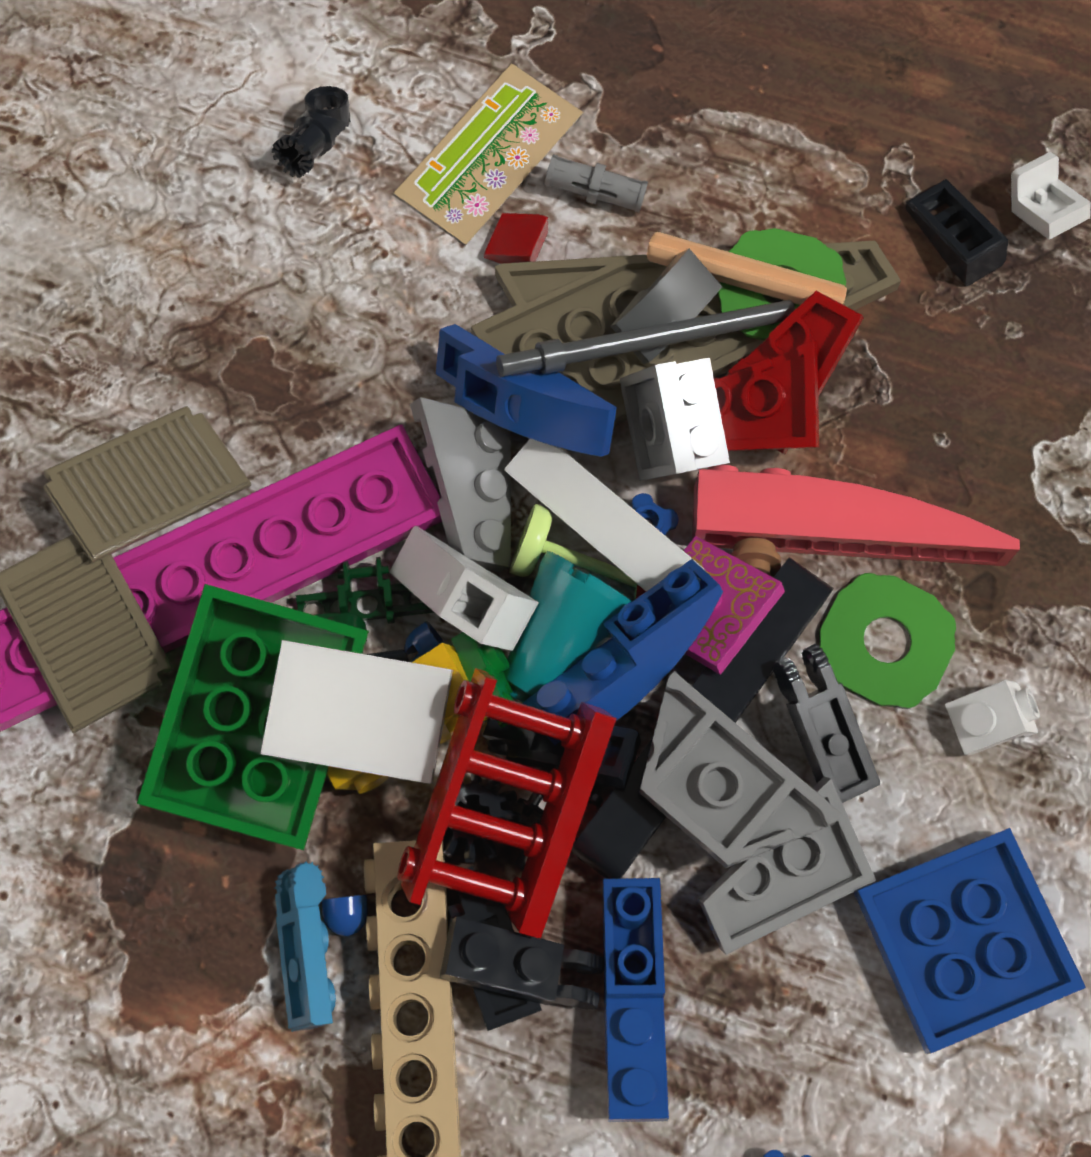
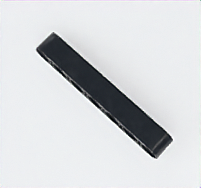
(629, 819)

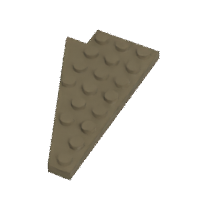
(586, 296)

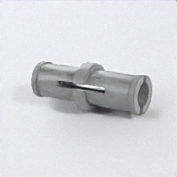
(596, 183)

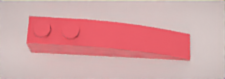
(837, 519)

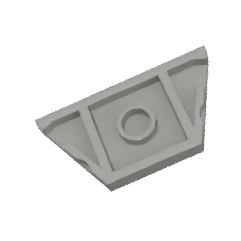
(725, 783)

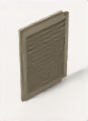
(143, 482)
(83, 631)

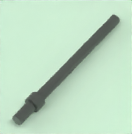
(554, 355)

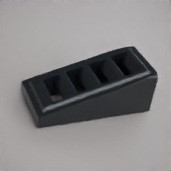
(969, 259)

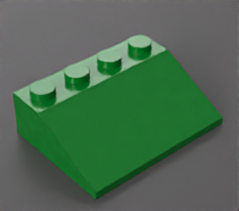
(216, 718)

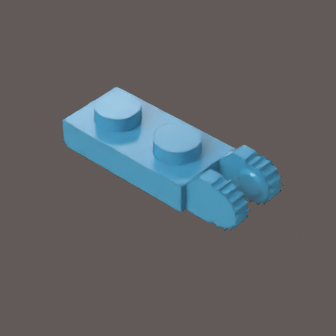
(303, 948)

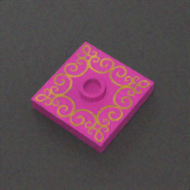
(741, 608)

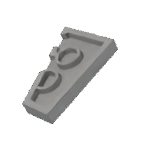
(787, 881)

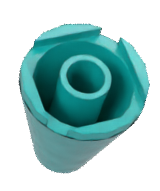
(563, 626)

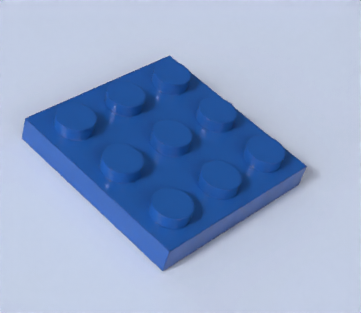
(968, 941)

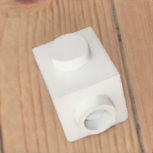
(1044, 199)
(993, 716)

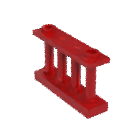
(546, 843)

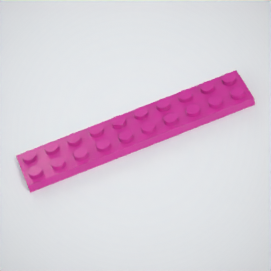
(255, 548)

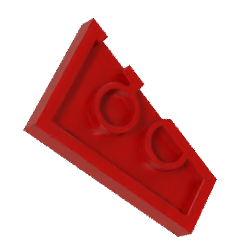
(815, 319)

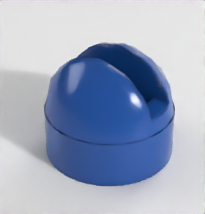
(422, 640)
(345, 914)

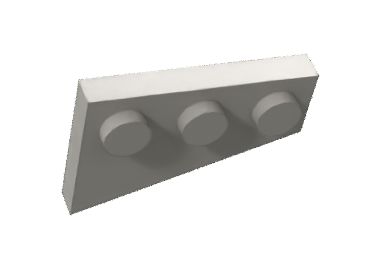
(472, 481)

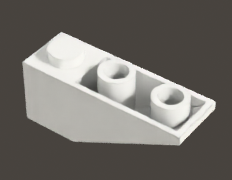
(463, 591)

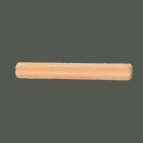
(745, 271)

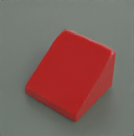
(517, 238)

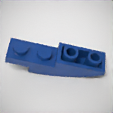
(527, 403)
(642, 650)
(634, 1000)

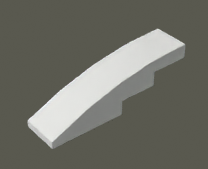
(596, 513)

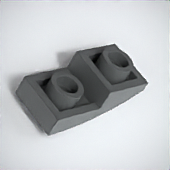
(674, 296)

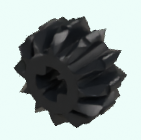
(489, 804)

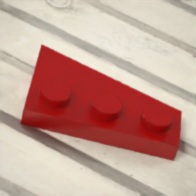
(772, 402)

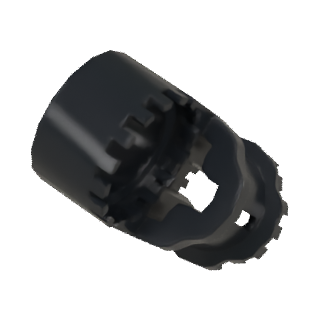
(314, 130)

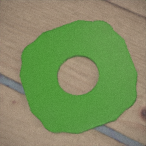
(784, 250)
(930, 633)

